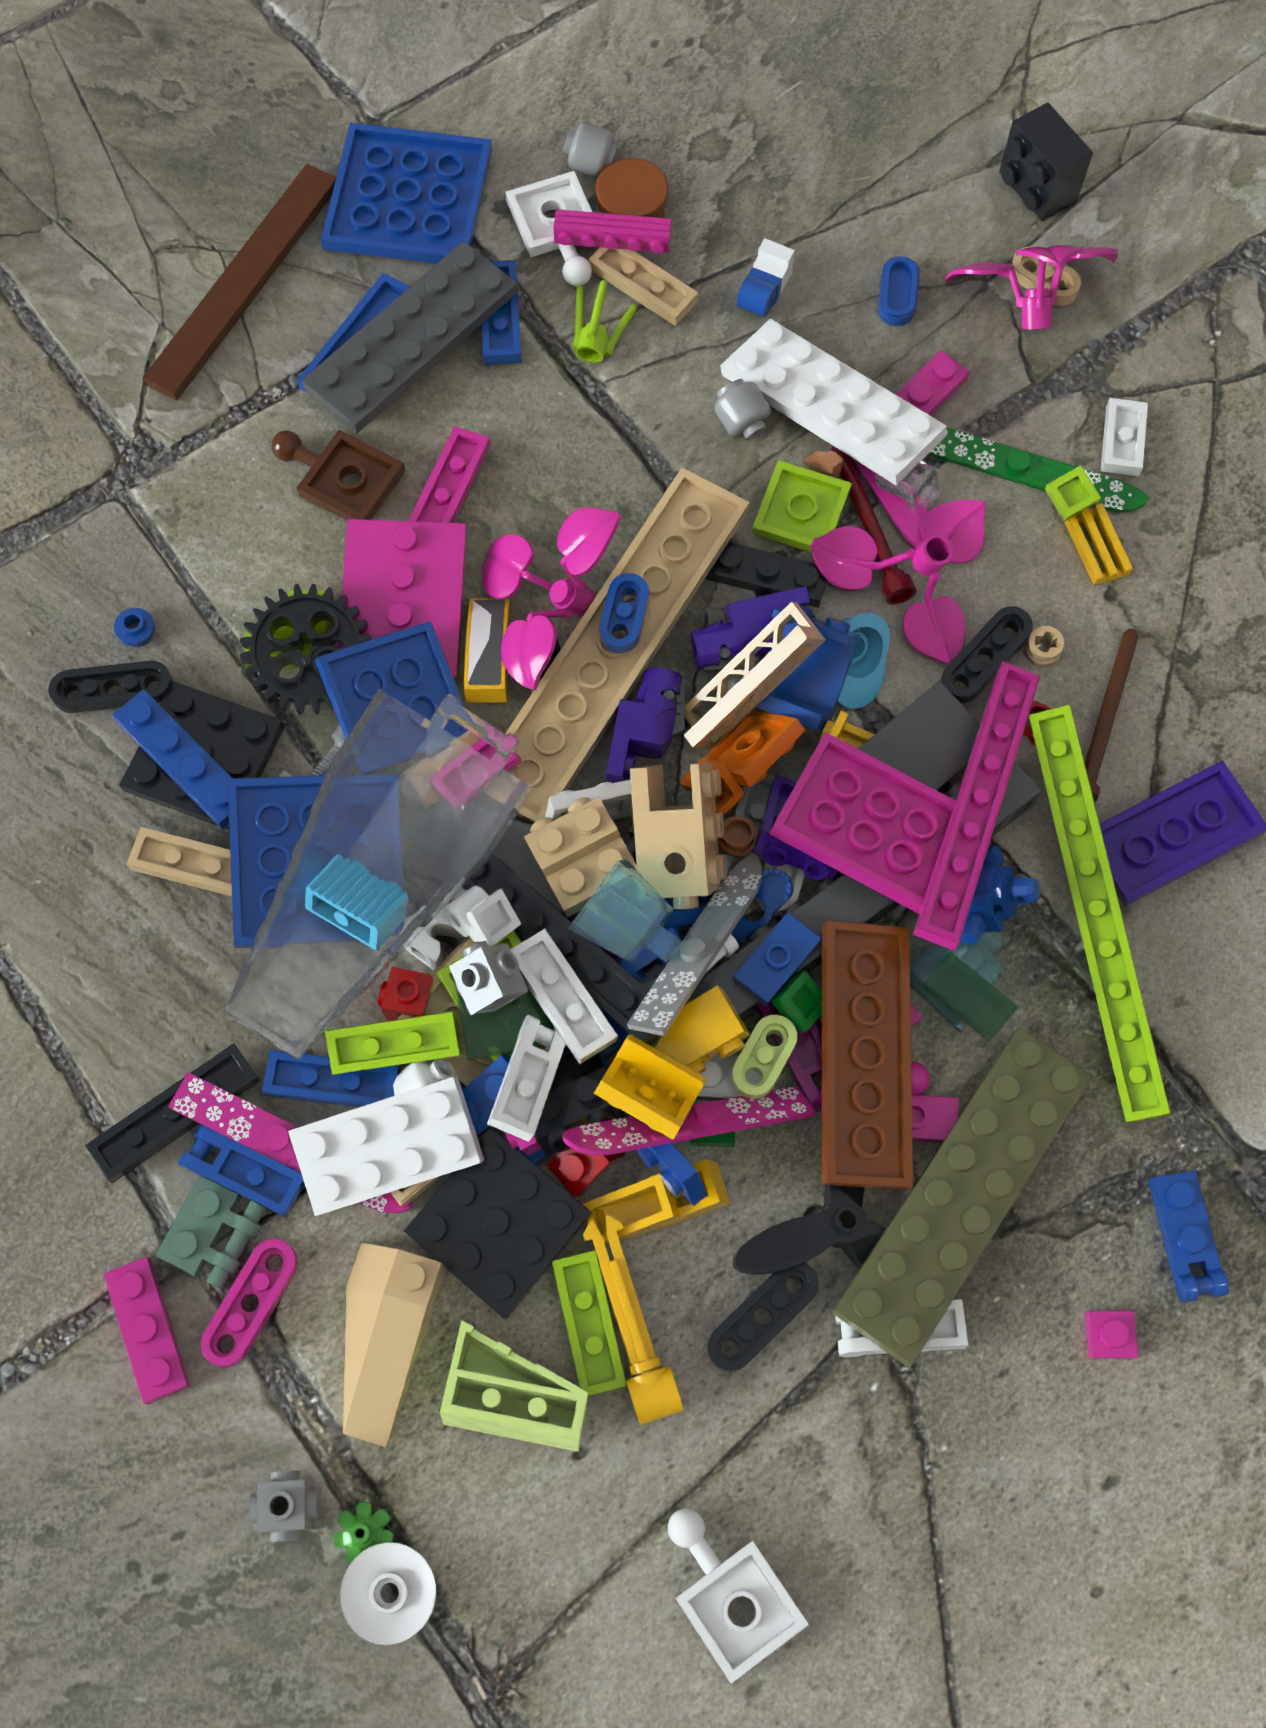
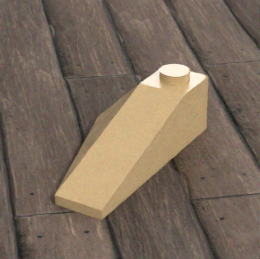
(386, 1322)

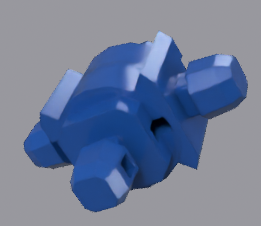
(996, 897)

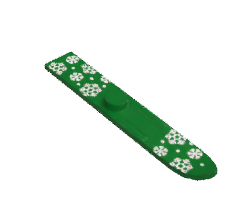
(1030, 468)

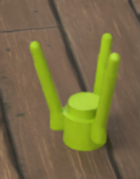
(593, 341)

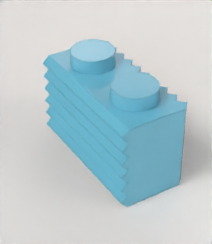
(357, 901)

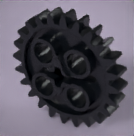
(302, 614)

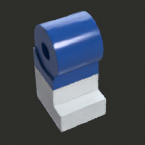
(766, 278)

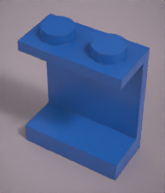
(816, 683)

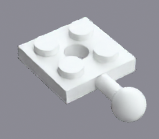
(529, 205)
(707, 1600)

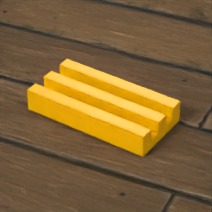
(1111, 539)

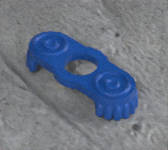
(774, 892)

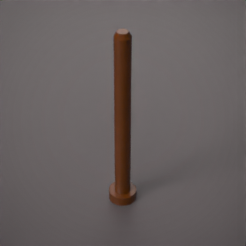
(1109, 708)

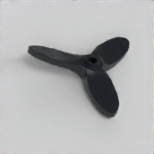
(810, 1235)

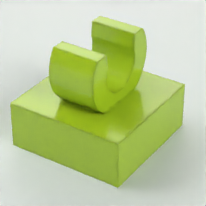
(1072, 493)

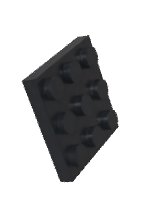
(230, 733)
(498, 1224)

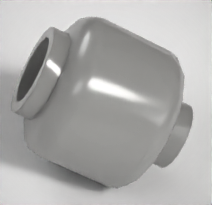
(590, 149)
(742, 409)

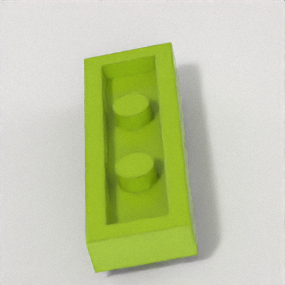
(394, 1042)
(589, 1324)

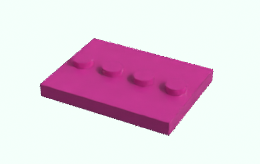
(407, 577)
(866, 821)

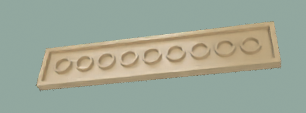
(586, 680)

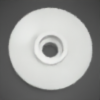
(363, 1600)

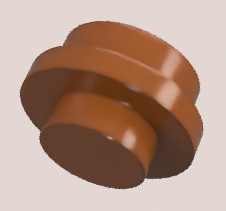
(738, 836)

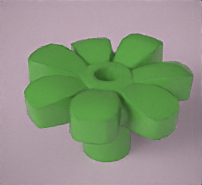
(370, 1523)

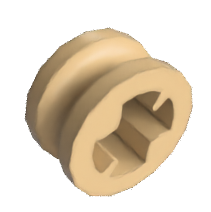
(1033, 645)

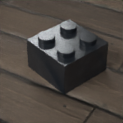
(1045, 161)

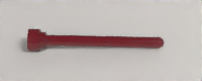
(896, 584)

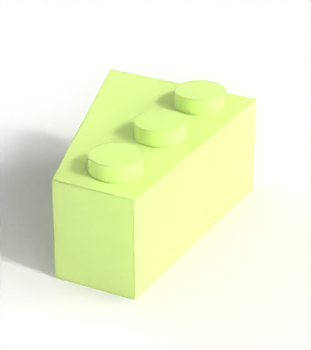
(509, 1396)

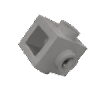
(488, 977)
(302, 1509)

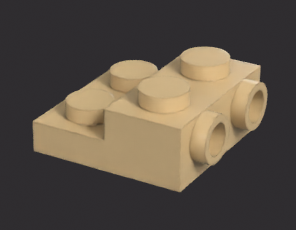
(577, 851)

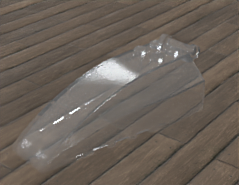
(413, 814)

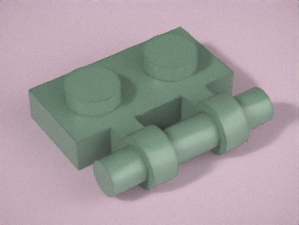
(199, 1227)

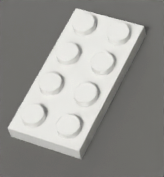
(386, 1145)

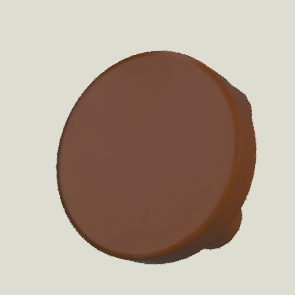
(632, 188)

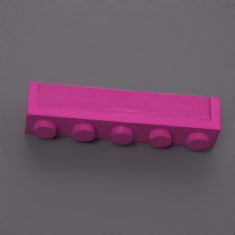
(612, 231)

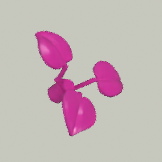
(1038, 301)
(950, 534)
(530, 643)

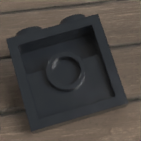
(573, 1102)

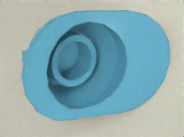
(868, 662)

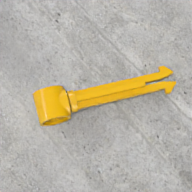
(653, 1389)

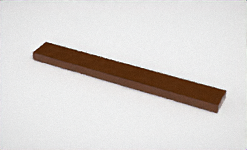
(240, 282)

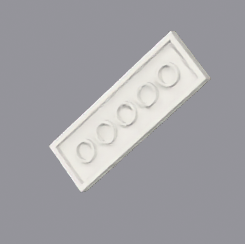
(835, 401)

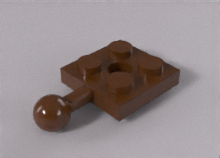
(340, 458)

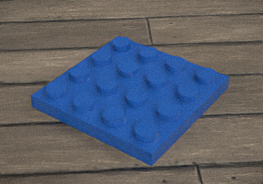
(406, 193)
(264, 827)

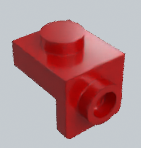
(404, 993)
(580, 1170)

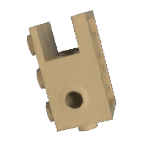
(680, 842)

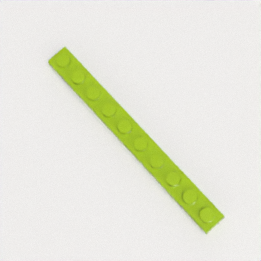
(1099, 916)

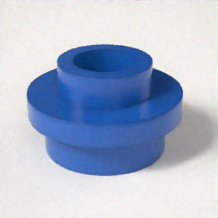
(141, 634)

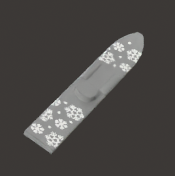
(698, 949)

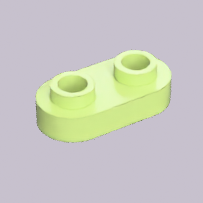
(764, 1058)

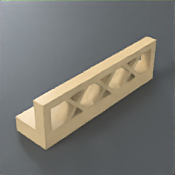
(757, 680)

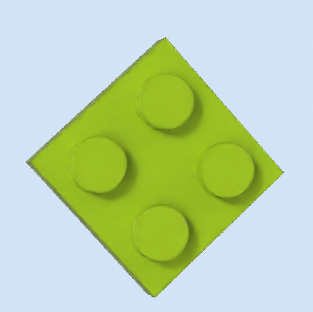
(800, 506)

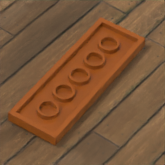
(866, 1056)

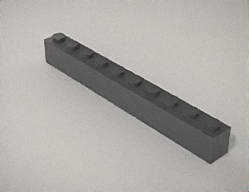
(847, 902)

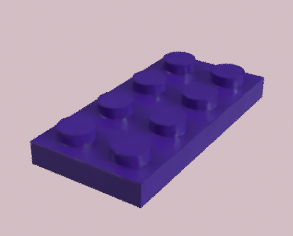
(1178, 831)

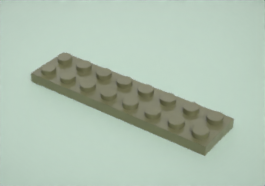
(962, 1197)

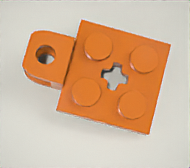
(748, 753)

